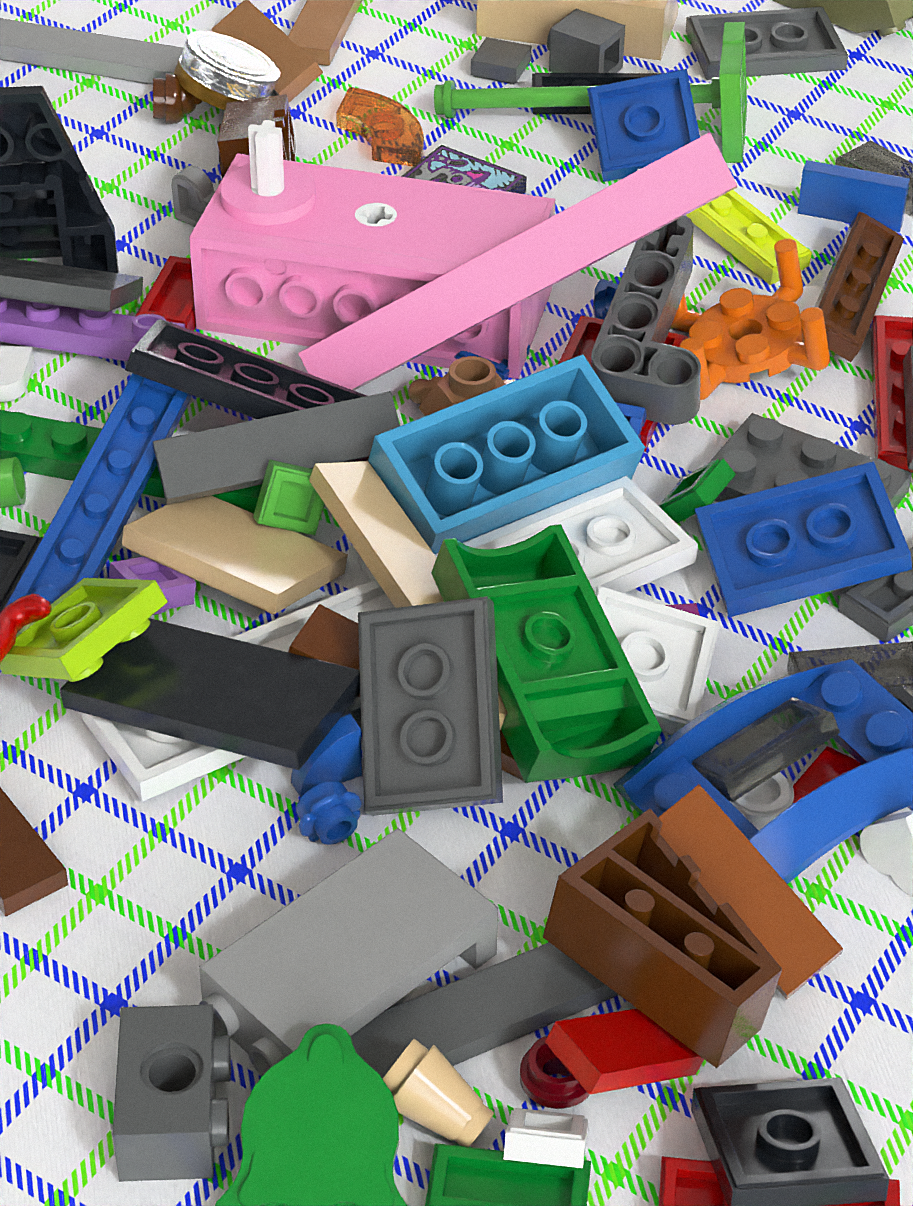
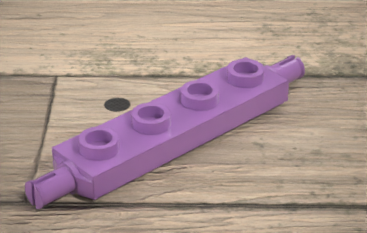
(72, 328)

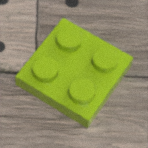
(83, 628)

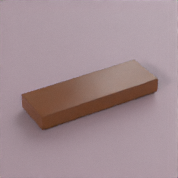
(742, 877)

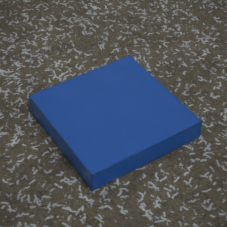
(641, 121)

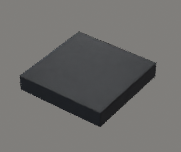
(789, 1144)

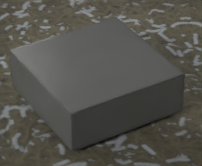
(500, 60)

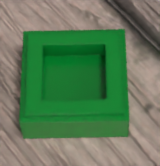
(697, 490)

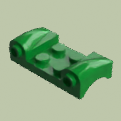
(557, 657)

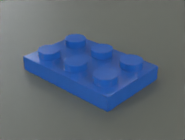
(802, 539)

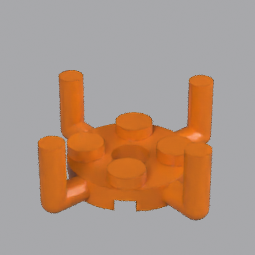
(756, 331)

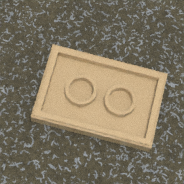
(234, 552)

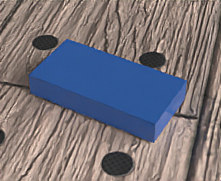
(842, 192)

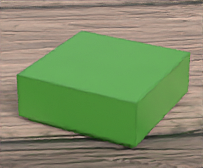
(288, 499)

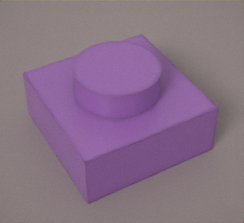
(175, 586)

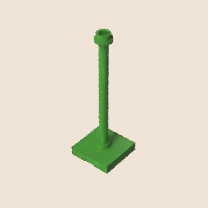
(724, 92)

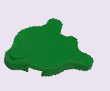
(318, 1130)

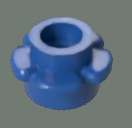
(328, 813)

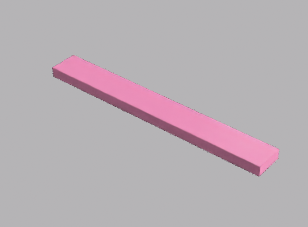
(523, 266)

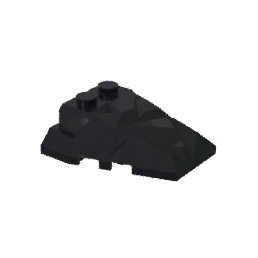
(45, 191)

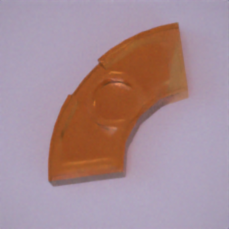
(385, 124)

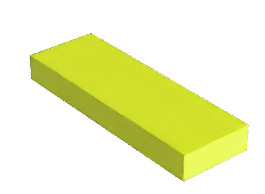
(746, 234)

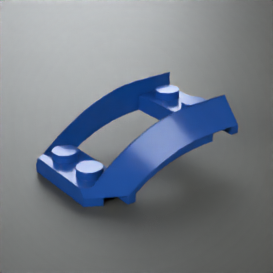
(872, 730)

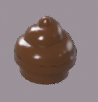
(171, 99)

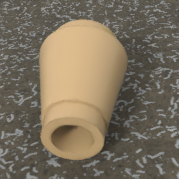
(436, 1095)

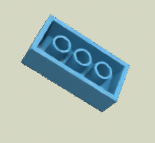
(507, 453)

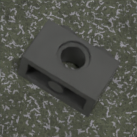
(161, 1130)

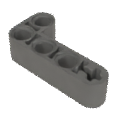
(630, 344)

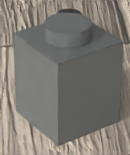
(586, 44)

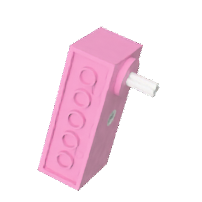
(318, 247)

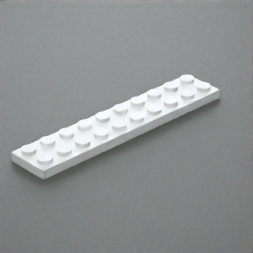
(612, 529)

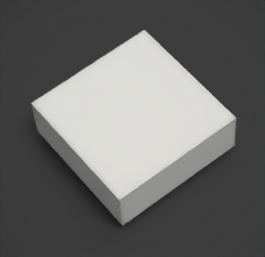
(546, 1138)

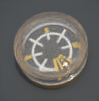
(224, 69)

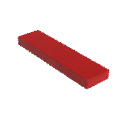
(889, 344)

